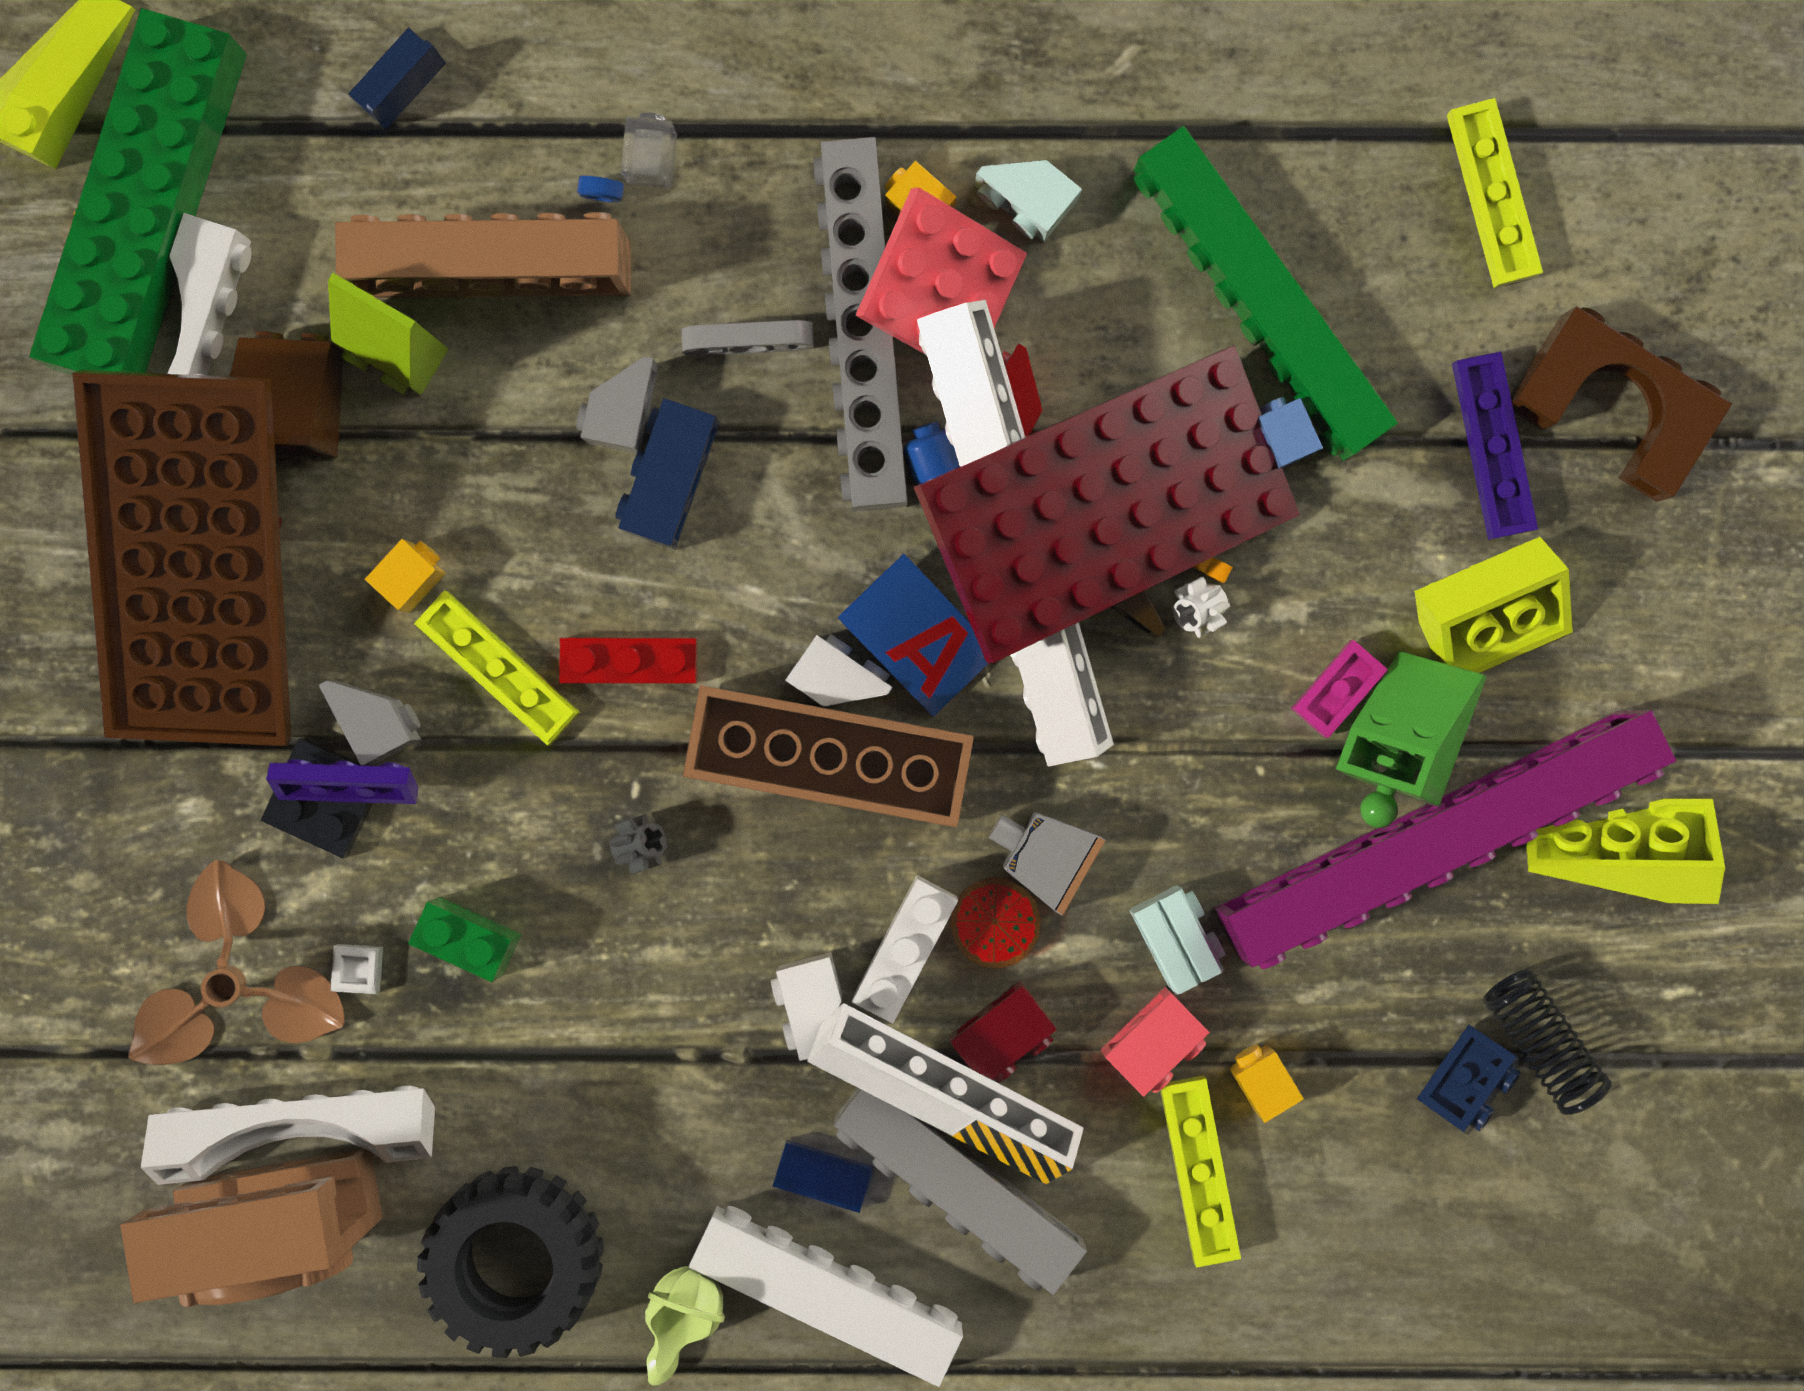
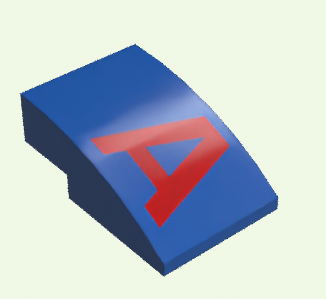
(916, 634)

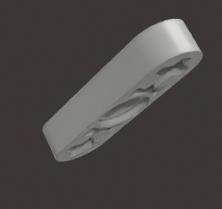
(747, 338)

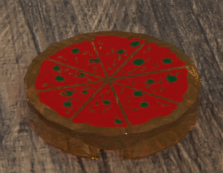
(995, 922)

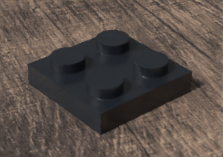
(320, 823)

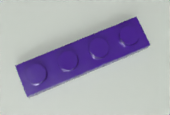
(1494, 445)

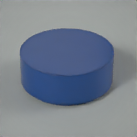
(600, 189)

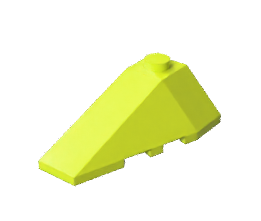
(57, 77)
(1651, 853)

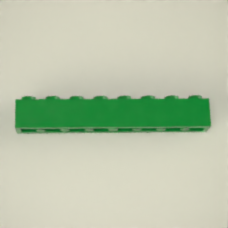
(1262, 294)

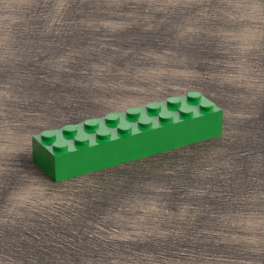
(139, 184)

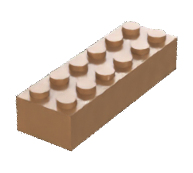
(485, 256)
(828, 756)

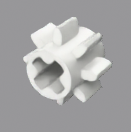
(1200, 607)

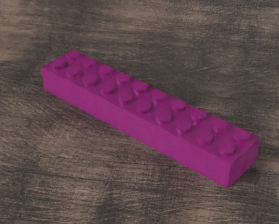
(1435, 840)

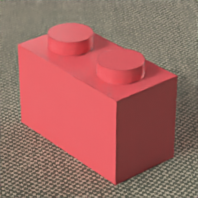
(1155, 1043)

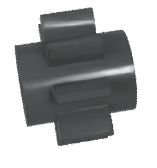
(638, 844)

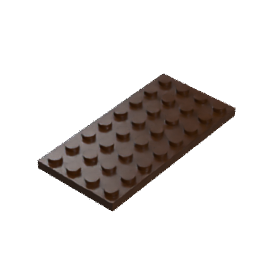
(184, 556)

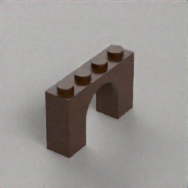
(1679, 408)

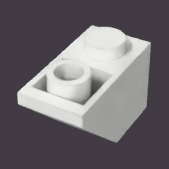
(833, 677)
(810, 995)

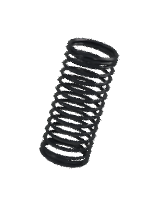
(1576, 1086)

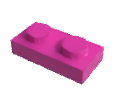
(1339, 689)

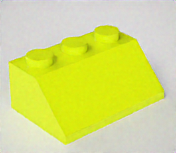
(1497, 608)

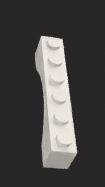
(207, 269)
(196, 1143)

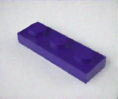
(342, 782)

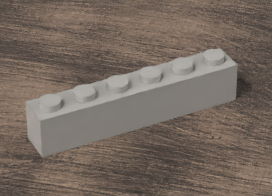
(964, 1188)

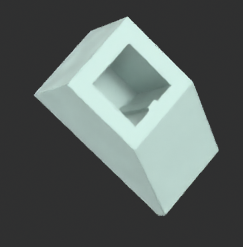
(1031, 193)

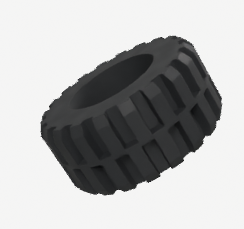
(469, 1303)

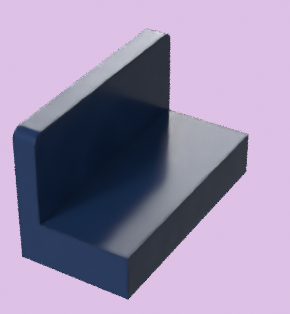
(397, 78)

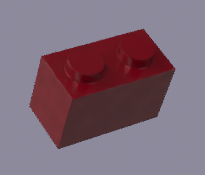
(1003, 1033)

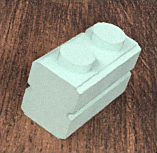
(1178, 940)

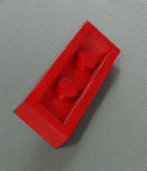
(628, 661)

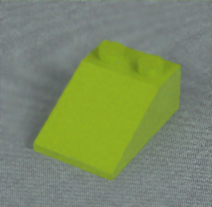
(382, 337)

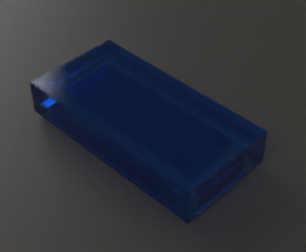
(823, 1176)

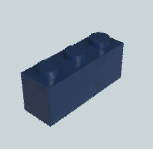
(667, 473)

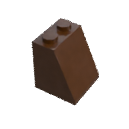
(303, 387)

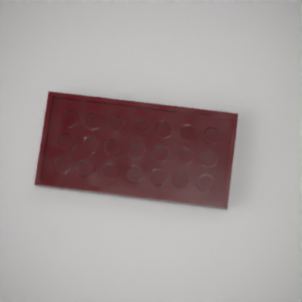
(1106, 503)

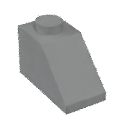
(620, 408)
(371, 721)

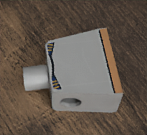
(1047, 856)

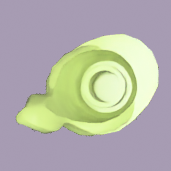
(680, 1312)

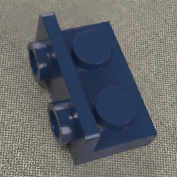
(1470, 1081)

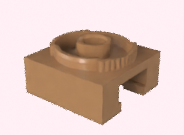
(253, 1231)

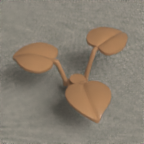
(299, 1008)

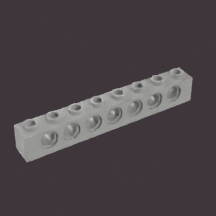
(857, 163)

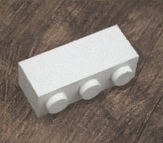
(904, 949)

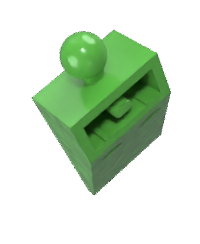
(1413, 730)

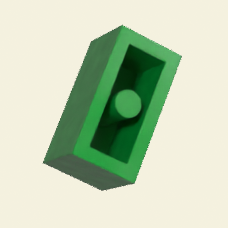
(464, 939)

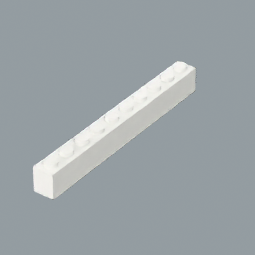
(981, 419)

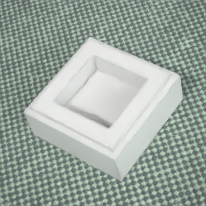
(356, 969)

